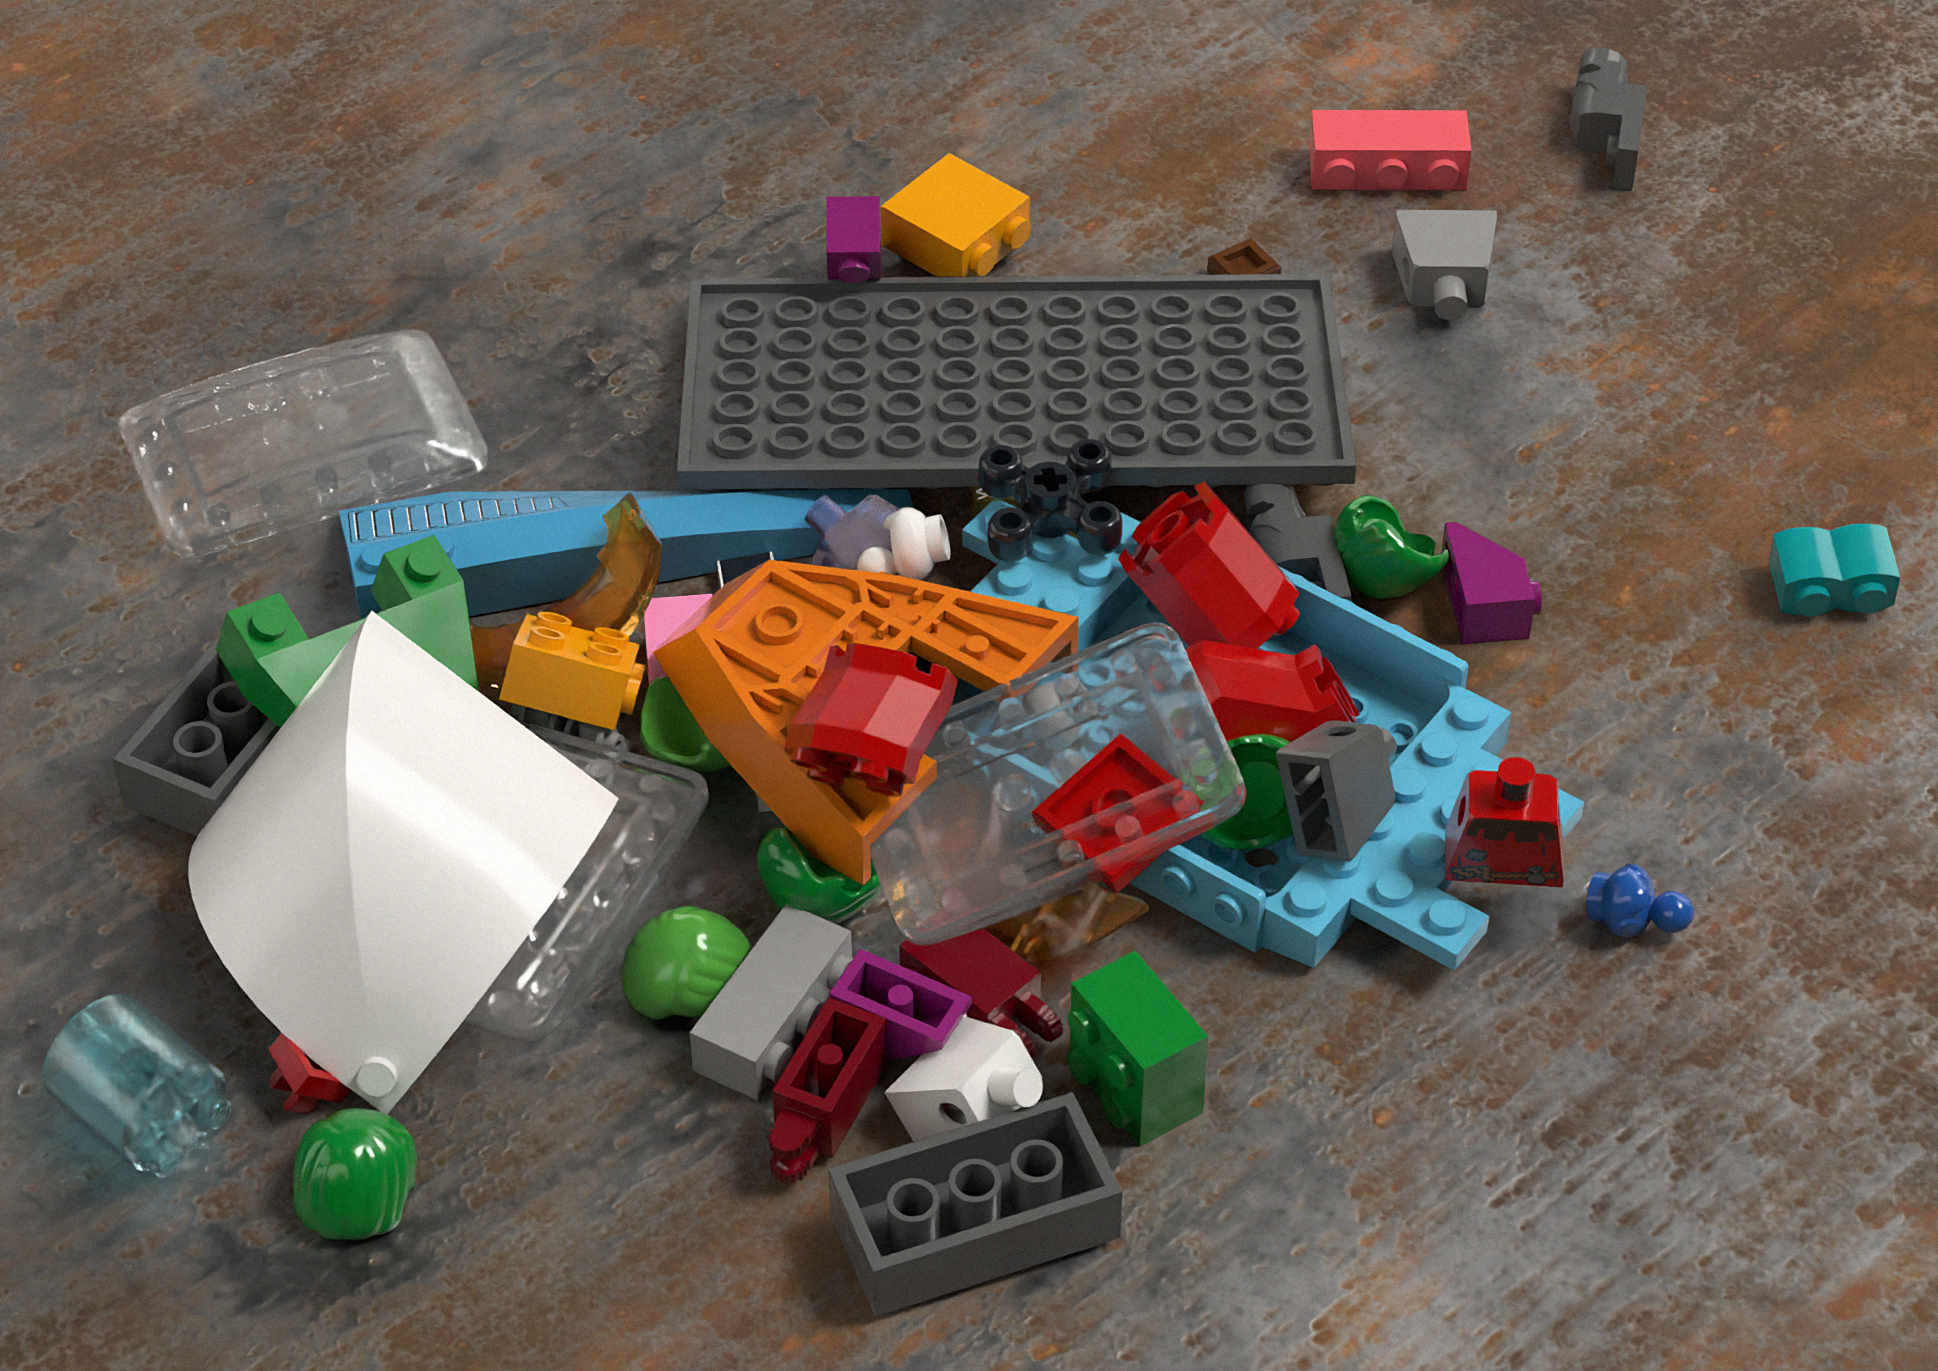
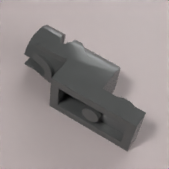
(1608, 112)
(1292, 539)

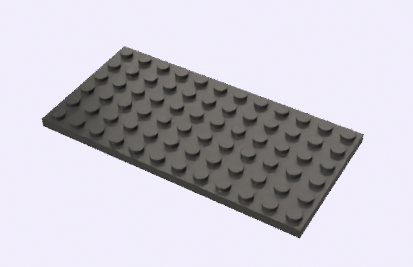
(929, 372)

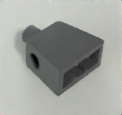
(1337, 787)

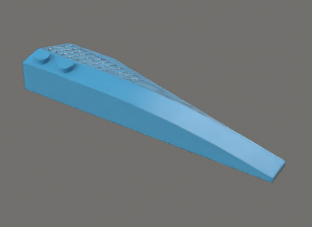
(545, 544)

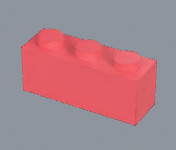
(1389, 150)

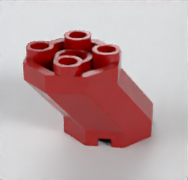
(1209, 573)
(1270, 690)
(870, 718)

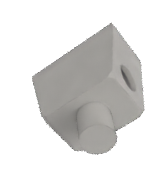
(1444, 257)

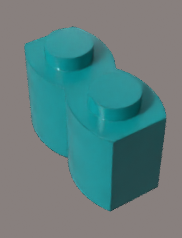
(1834, 569)

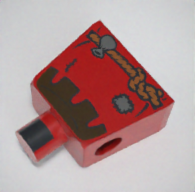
(1506, 828)

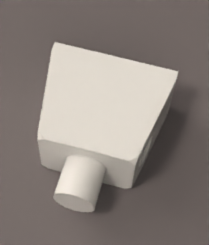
(970, 1080)

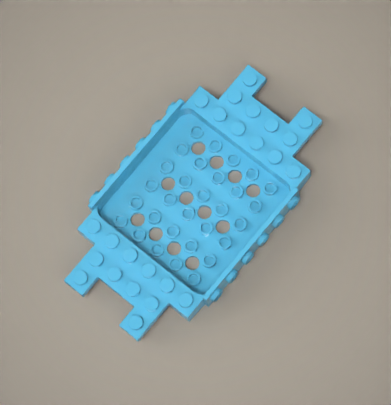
(1395, 683)

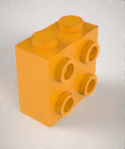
(955, 220)
(573, 670)

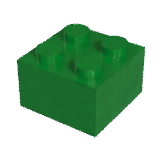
(1137, 1048)

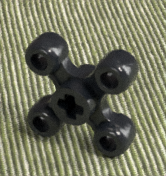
(1049, 500)

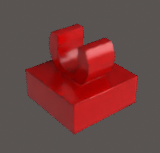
(302, 1076)

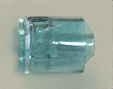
(135, 1083)

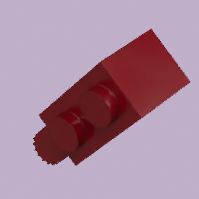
(1000, 982)
(825, 1087)

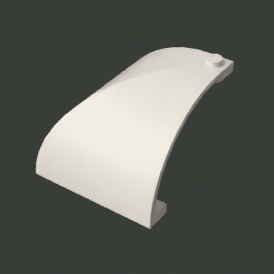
(387, 860)

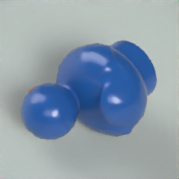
(1629, 903)

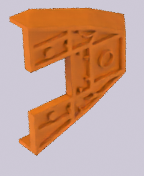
(765, 642)

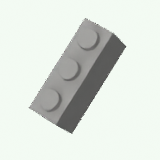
(770, 1002)

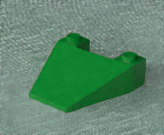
(417, 596)

